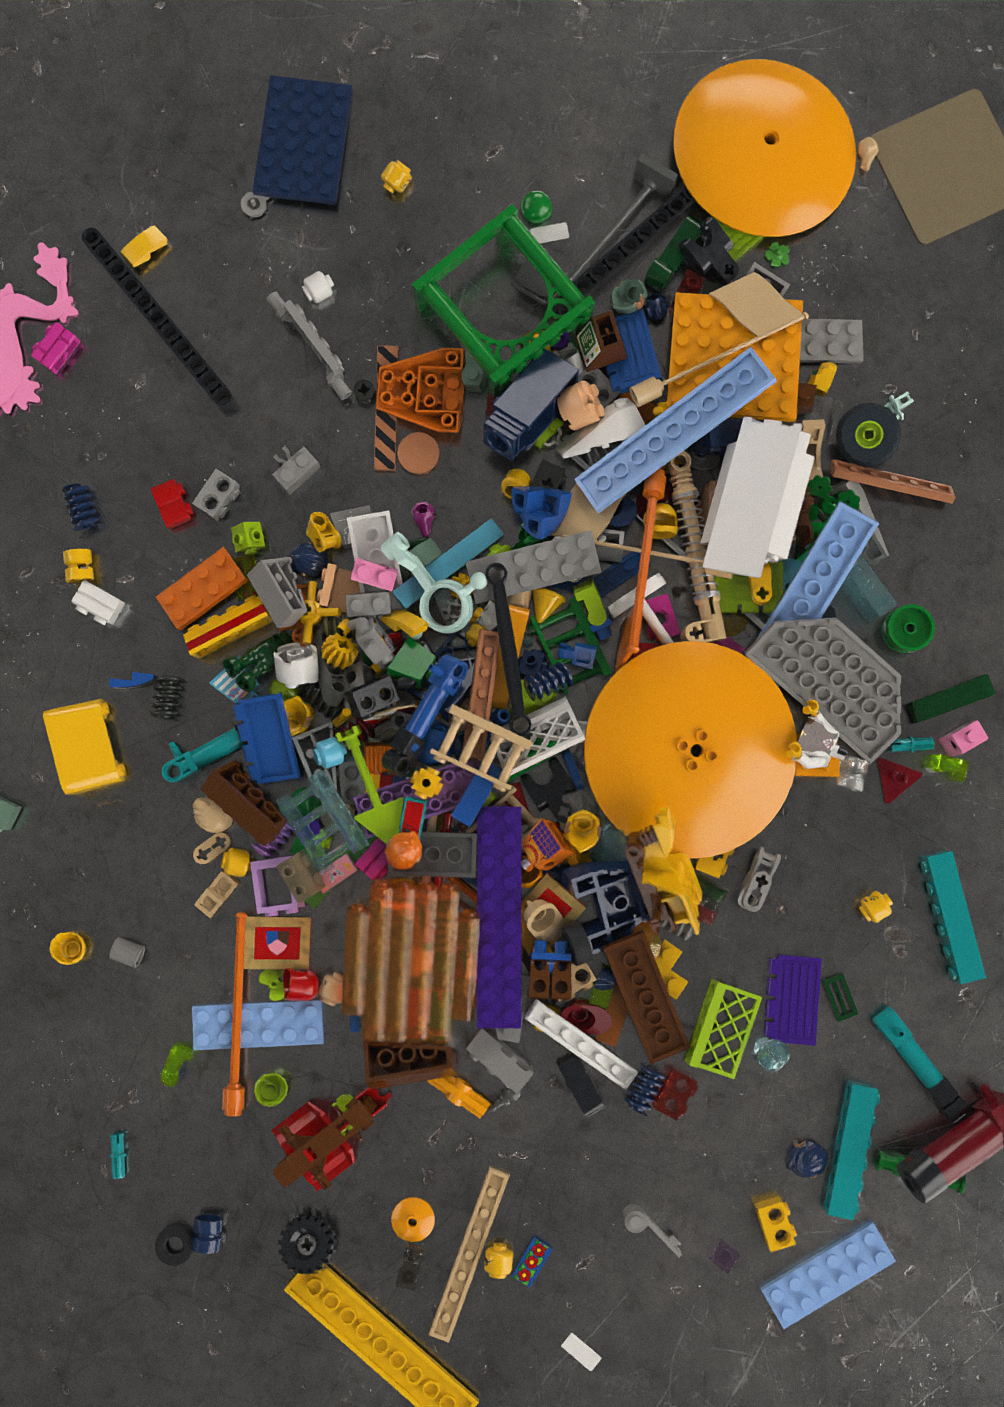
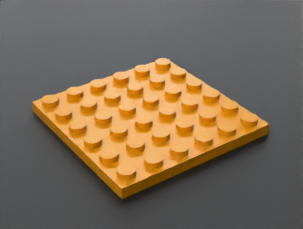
(707, 329)

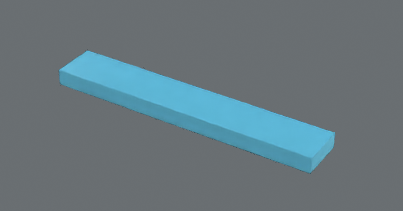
(450, 561)

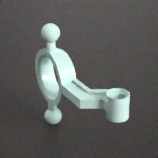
(396, 548)

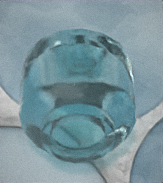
(773, 1055)

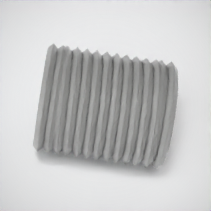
(127, 952)

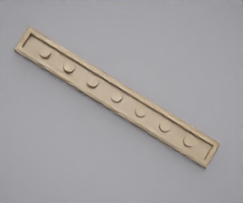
(469, 1254)

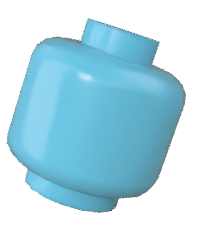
(329, 752)

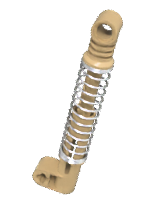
(707, 596)

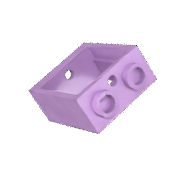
(259, 889)

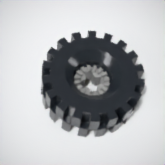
(294, 1238)

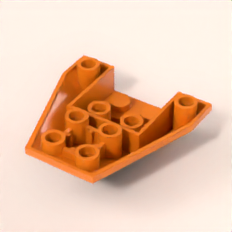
(425, 389)

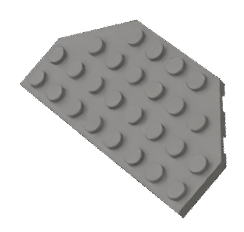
(840, 672)

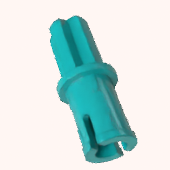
(912, 744)
(117, 1155)

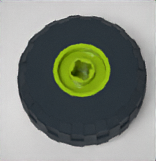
(868, 435)

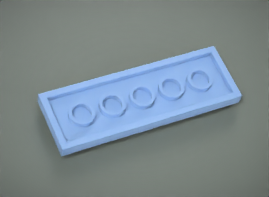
(261, 1024)
(827, 1274)

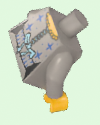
(372, 640)

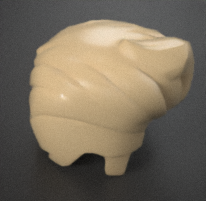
(210, 816)

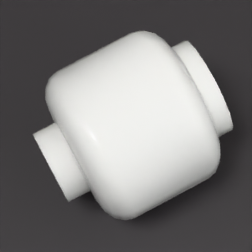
(318, 287)

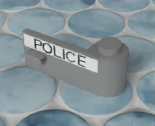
(637, 1220)

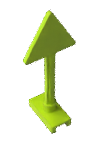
(383, 818)

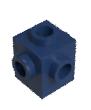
(532, 662)

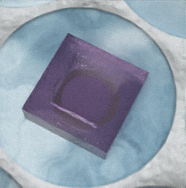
(724, 1256)

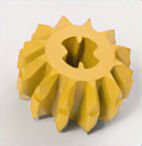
(339, 651)

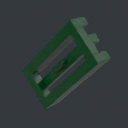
(833, 979)

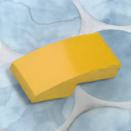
(139, 248)
(406, 621)

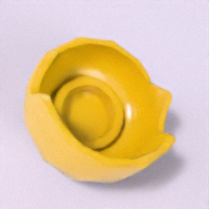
(67, 948)

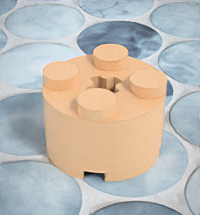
(580, 405)

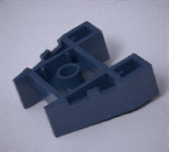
(615, 898)

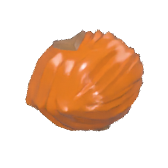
(403, 850)

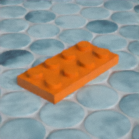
(201, 588)

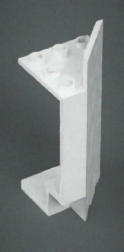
(757, 498)

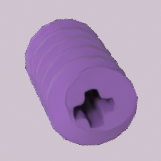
(267, 850)

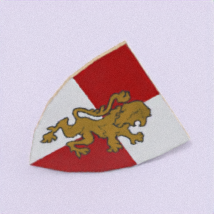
(382, 716)

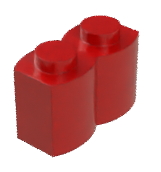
(172, 503)

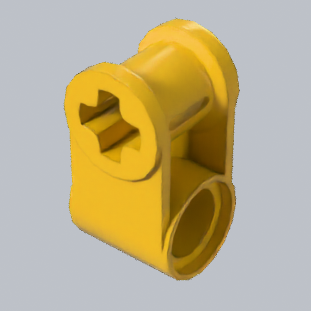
(322, 532)
(762, 583)

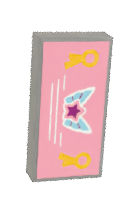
(343, 869)

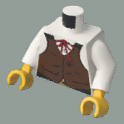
(816, 741)

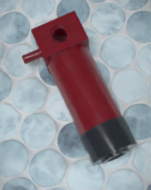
(956, 1151)

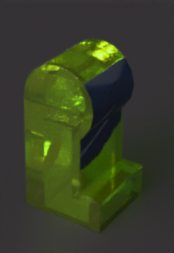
(603, 987)
(172, 1070)

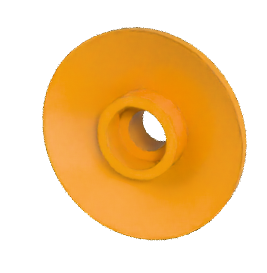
(418, 1210)

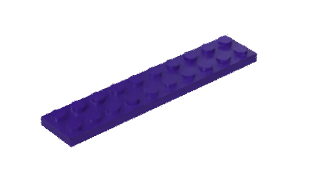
(499, 917)

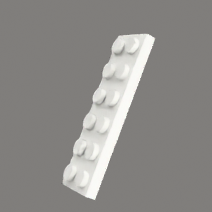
(367, 536)

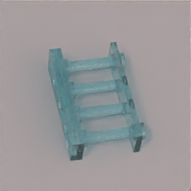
(867, 591)
(338, 812)

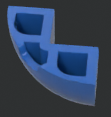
(540, 508)

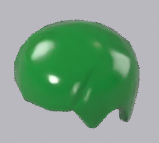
(536, 207)

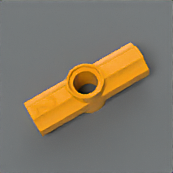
(462, 1094)

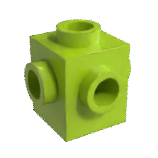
(248, 537)

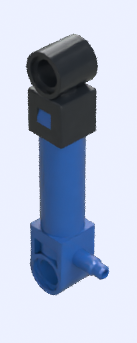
(409, 742)

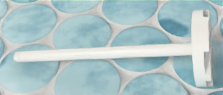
(627, 602)

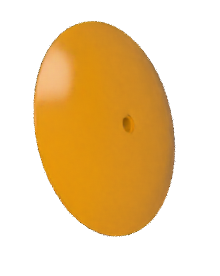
(742, 177)

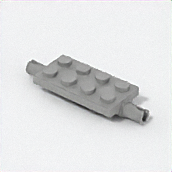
(294, 314)

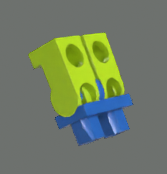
(597, 615)

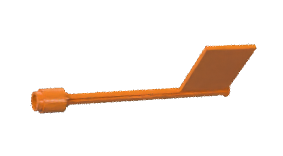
(630, 629)

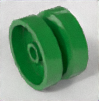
(920, 627)

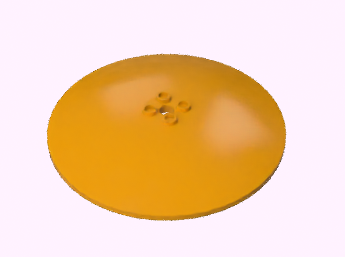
(644, 736)

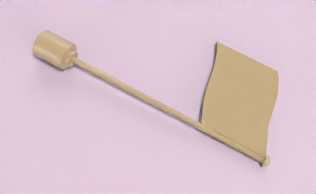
(754, 306)
(583, 517)

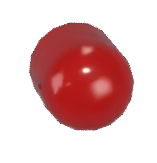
(302, 985)

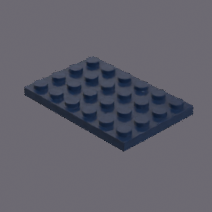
(302, 140)

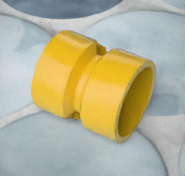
(78, 558)

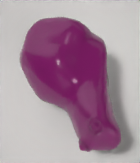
(423, 516)

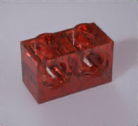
(670, 1091)

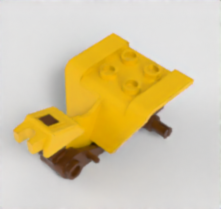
(664, 878)

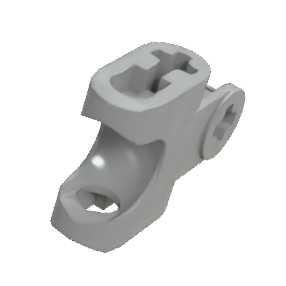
(763, 870)

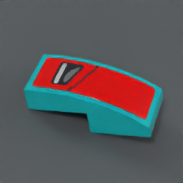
(413, 815)

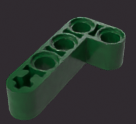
(669, 262)
(951, 698)

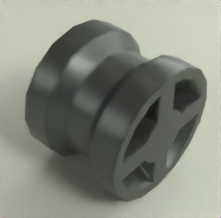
(364, 396)

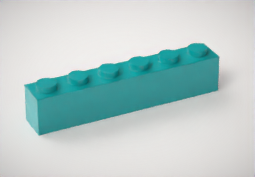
(953, 917)
(851, 1150)

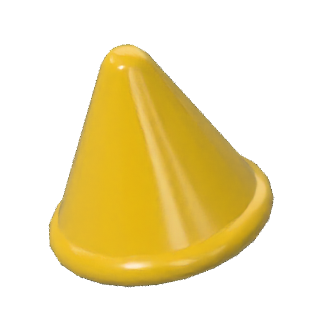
(545, 603)

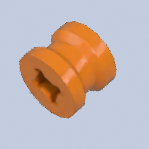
(297, 636)

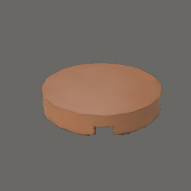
(418, 453)

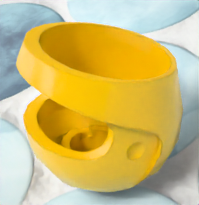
(665, 522)

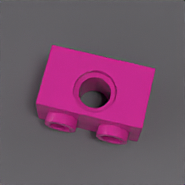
(662, 606)

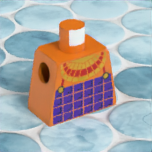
(545, 847)

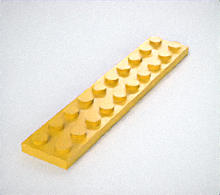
(378, 1341)

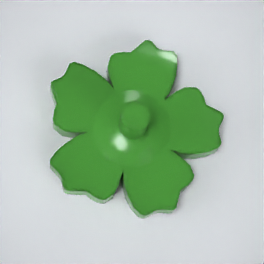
(777, 255)

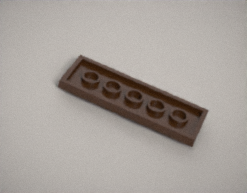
(646, 996)

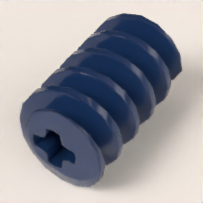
(79, 506)
(546, 680)
(645, 1090)

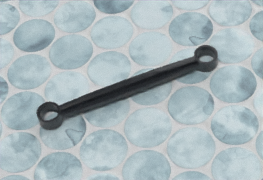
(508, 648)

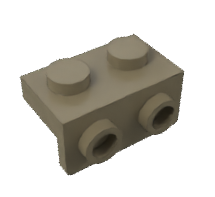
(301, 876)

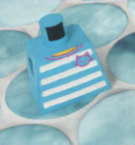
(229, 688)

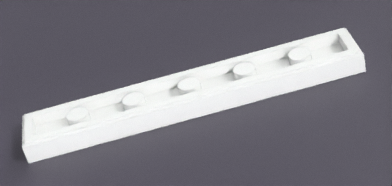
(580, 1044)

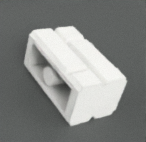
(98, 602)

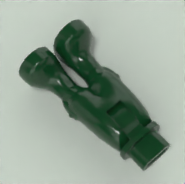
(260, 656)

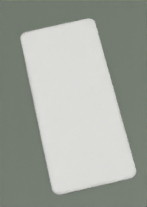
(550, 232)
(581, 1352)

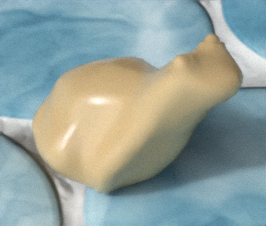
(867, 150)

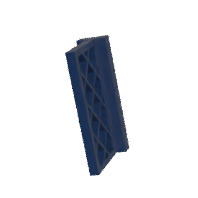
(464, 688)

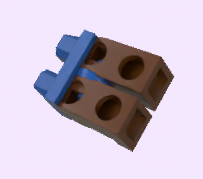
(550, 966)

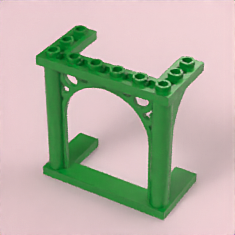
(498, 372)

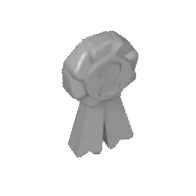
(253, 205)

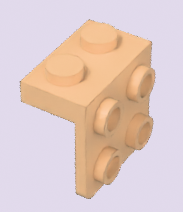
(335, 587)

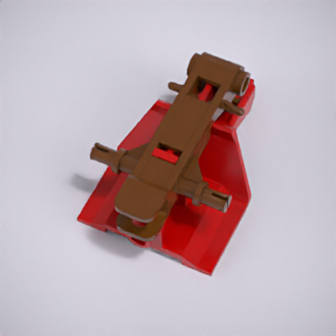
(317, 1146)

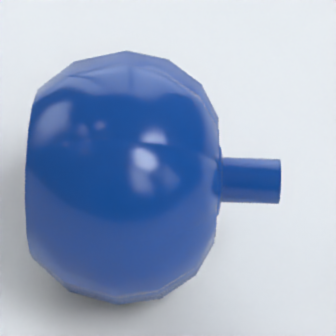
(434, 740)

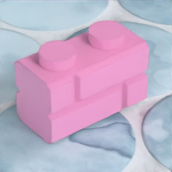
(374, 574)

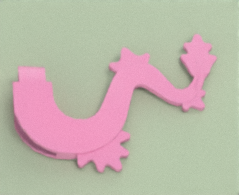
(14, 376)

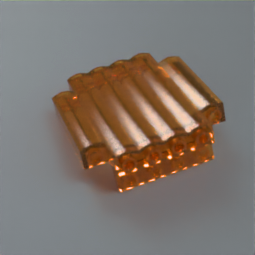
(410, 962)

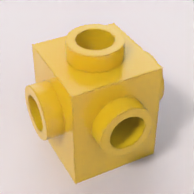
(435, 786)

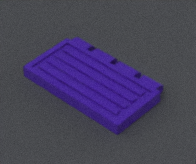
(794, 1000)

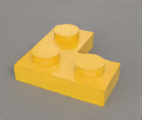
(666, 959)

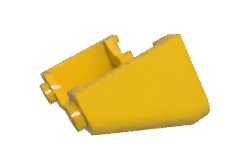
(82, 747)

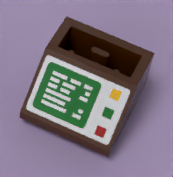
(600, 342)

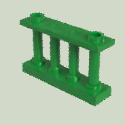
(581, 629)

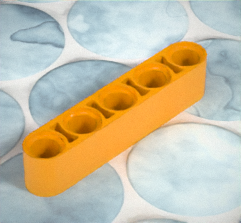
(519, 621)

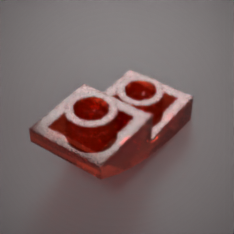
(690, 284)

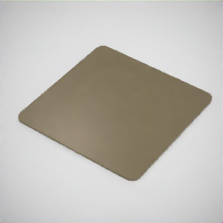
(945, 165)

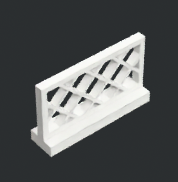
(541, 720)

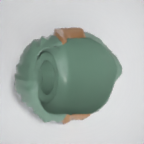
(628, 296)

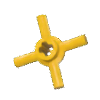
(314, 613)

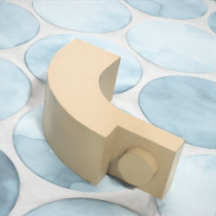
(816, 430)

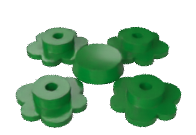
(829, 503)

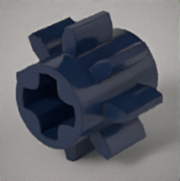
(656, 306)

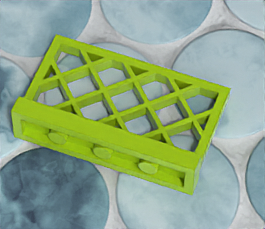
(705, 1023)

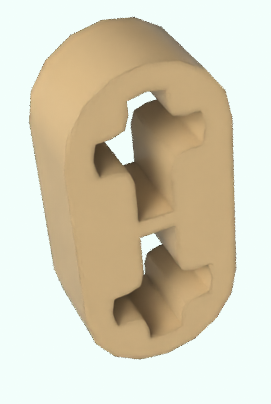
(209, 843)

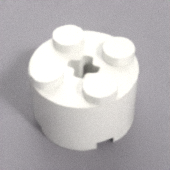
(296, 664)

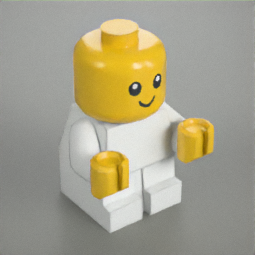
(486, 622)

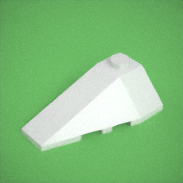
(618, 424)

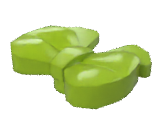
(270, 978)

